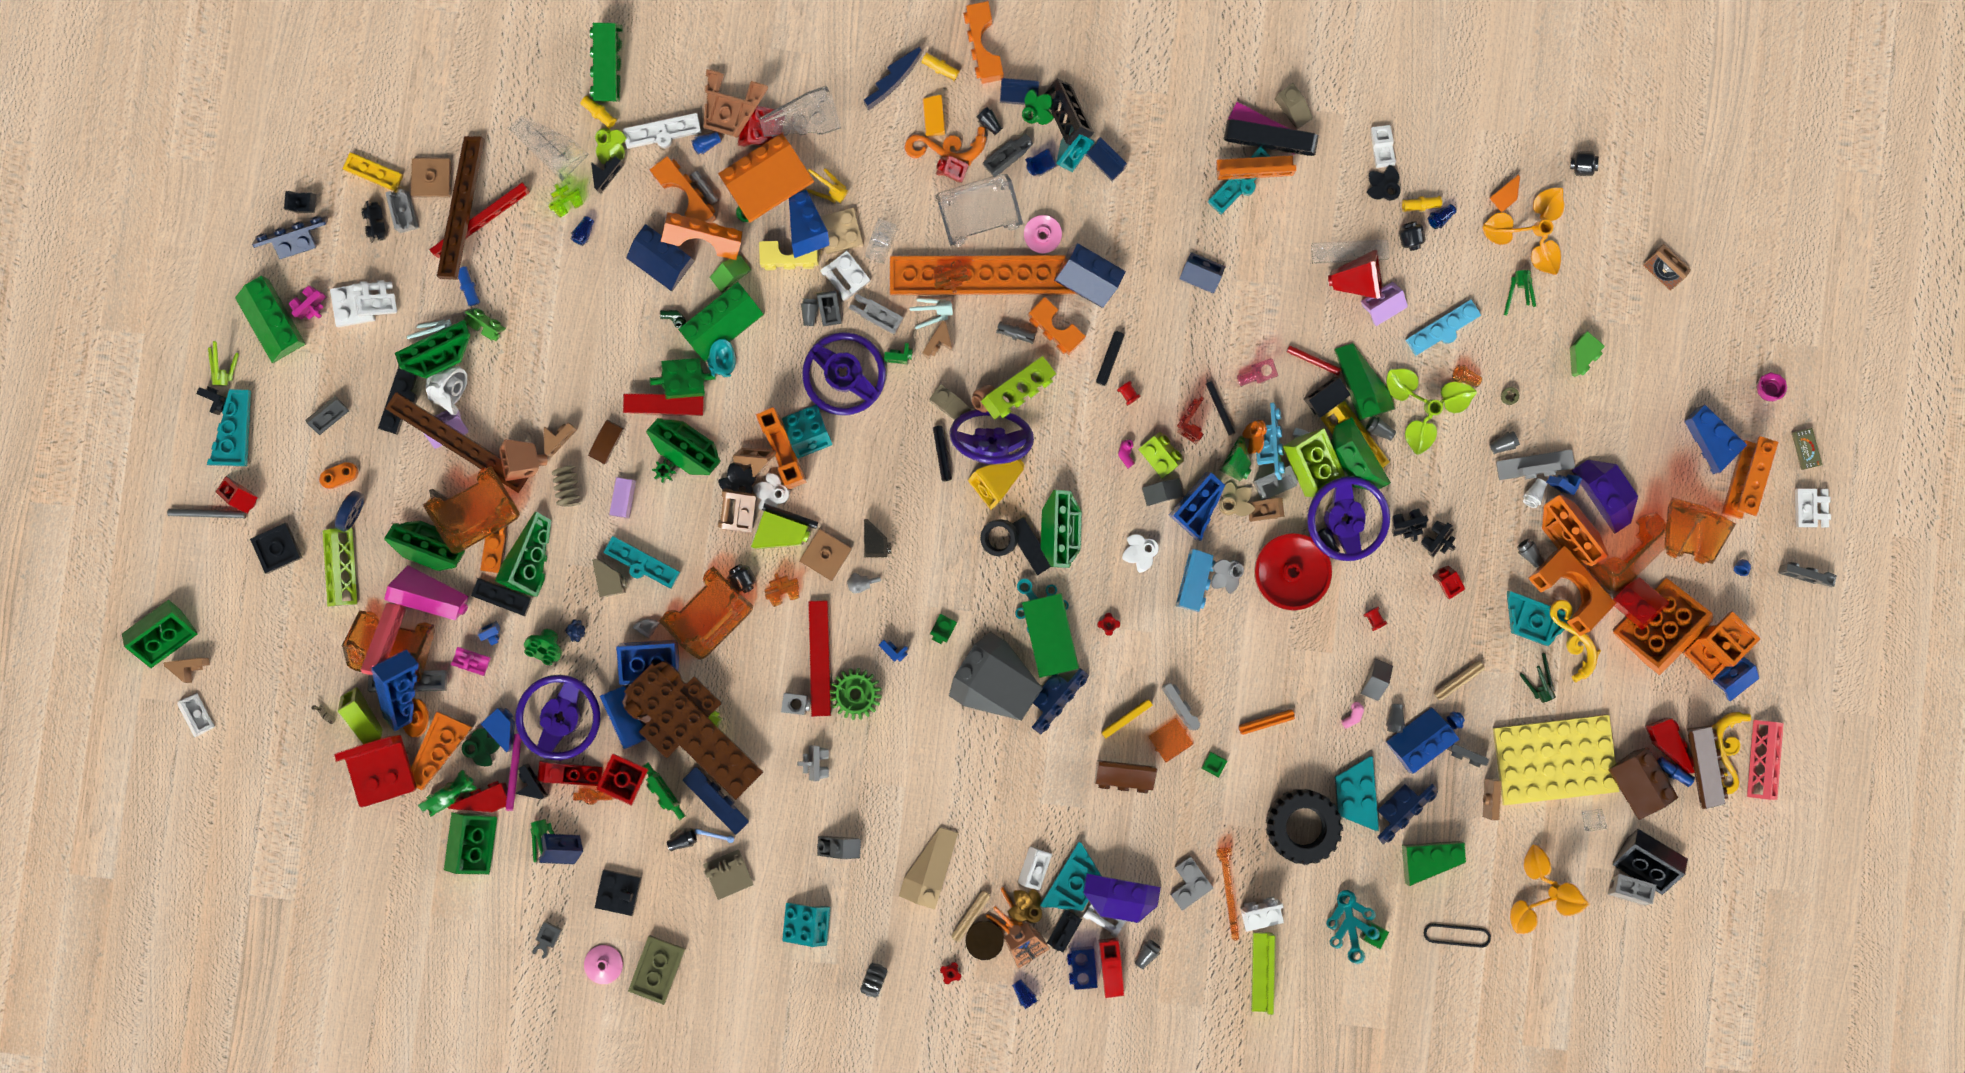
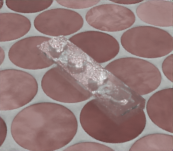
(1347, 251)

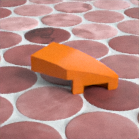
(1506, 195)

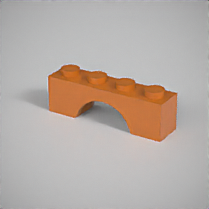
(989, 65)
(668, 176)
(681, 228)

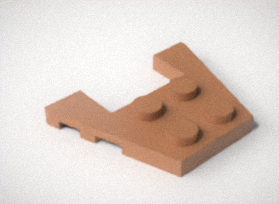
(727, 113)

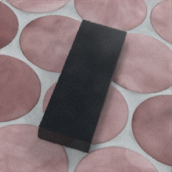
(1031, 547)
(501, 597)

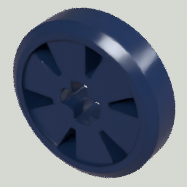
(349, 511)

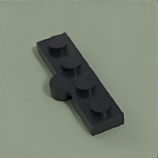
(403, 384)

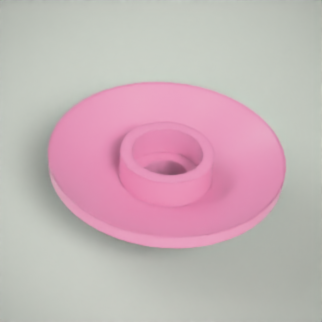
(1045, 225)
(611, 959)

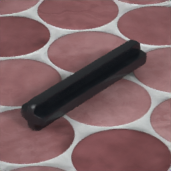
(1110, 358)
(942, 453)

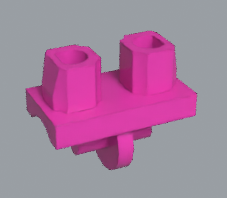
(310, 306)
(470, 661)

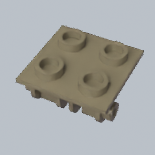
(728, 874)

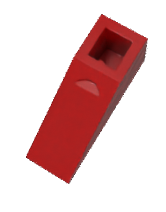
(1666, 738)
(569, 773)
(484, 801)
(1111, 967)

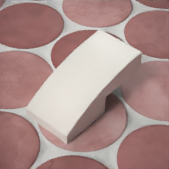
(1383, 146)

